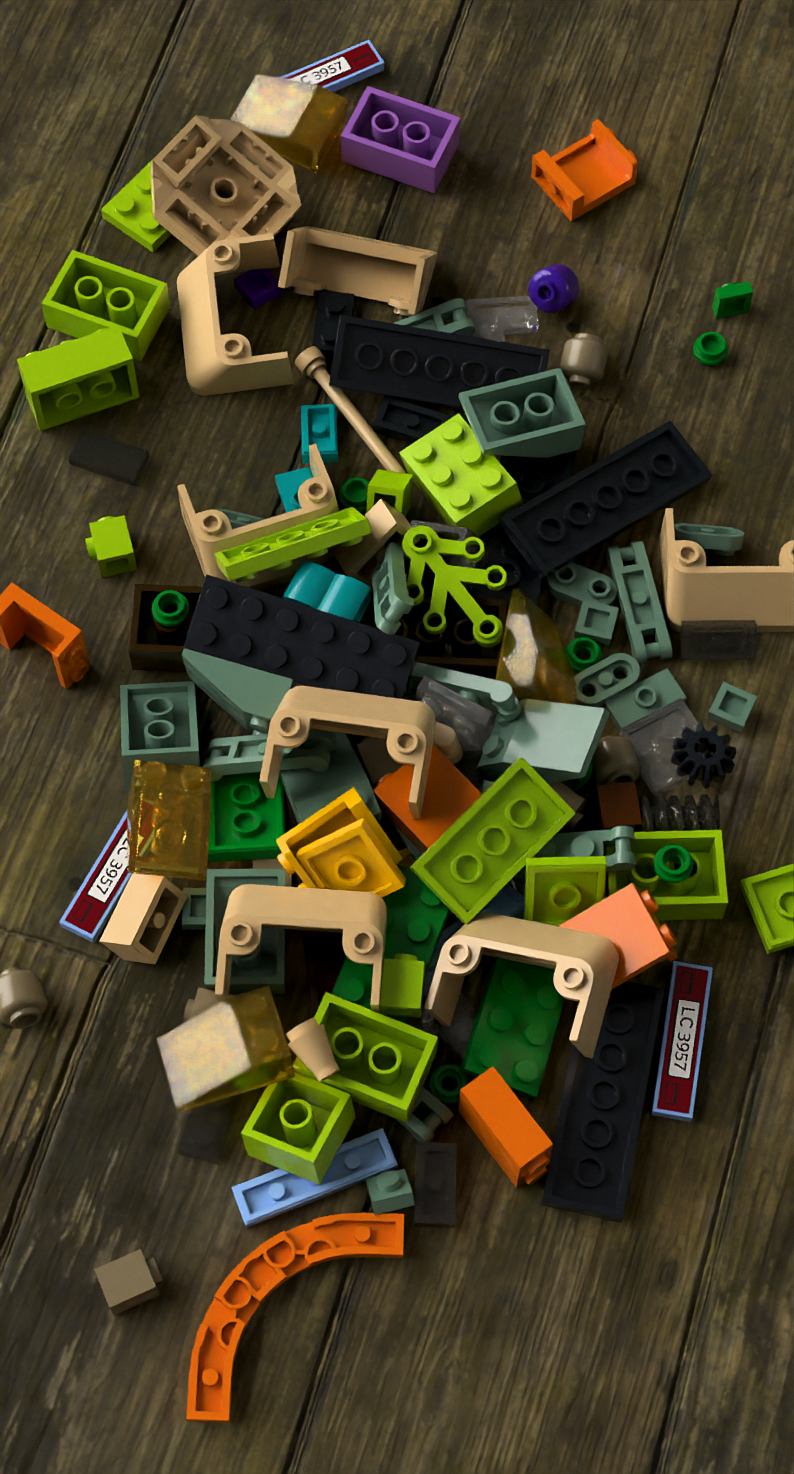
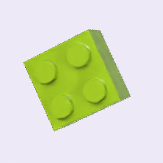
(299, 1126)

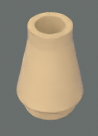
(313, 1048)

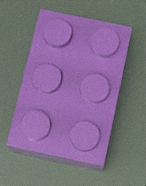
(400, 139)

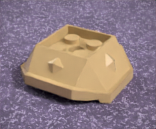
(228, 159)

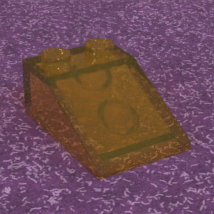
(293, 118)
(534, 655)
(168, 820)
(226, 1050)

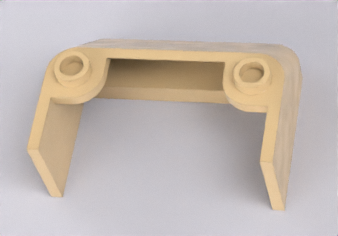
(357, 266)
(225, 361)
(212, 530)
(724, 592)
(404, 723)
(353, 913)
(581, 960)

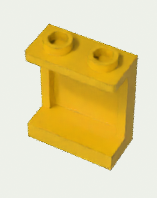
(334, 816)

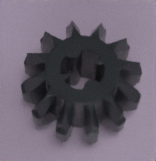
(716, 752)

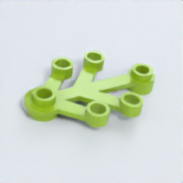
(450, 579)

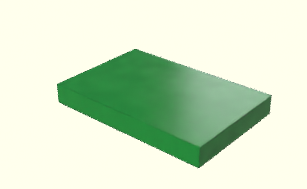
(244, 819)

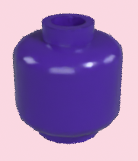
(553, 288)

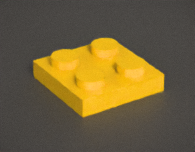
(351, 861)

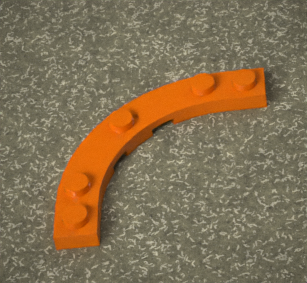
(257, 1277)

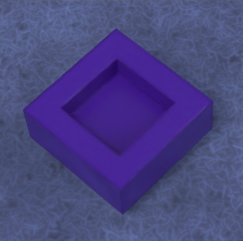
(257, 286)

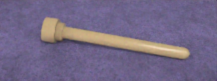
(312, 364)

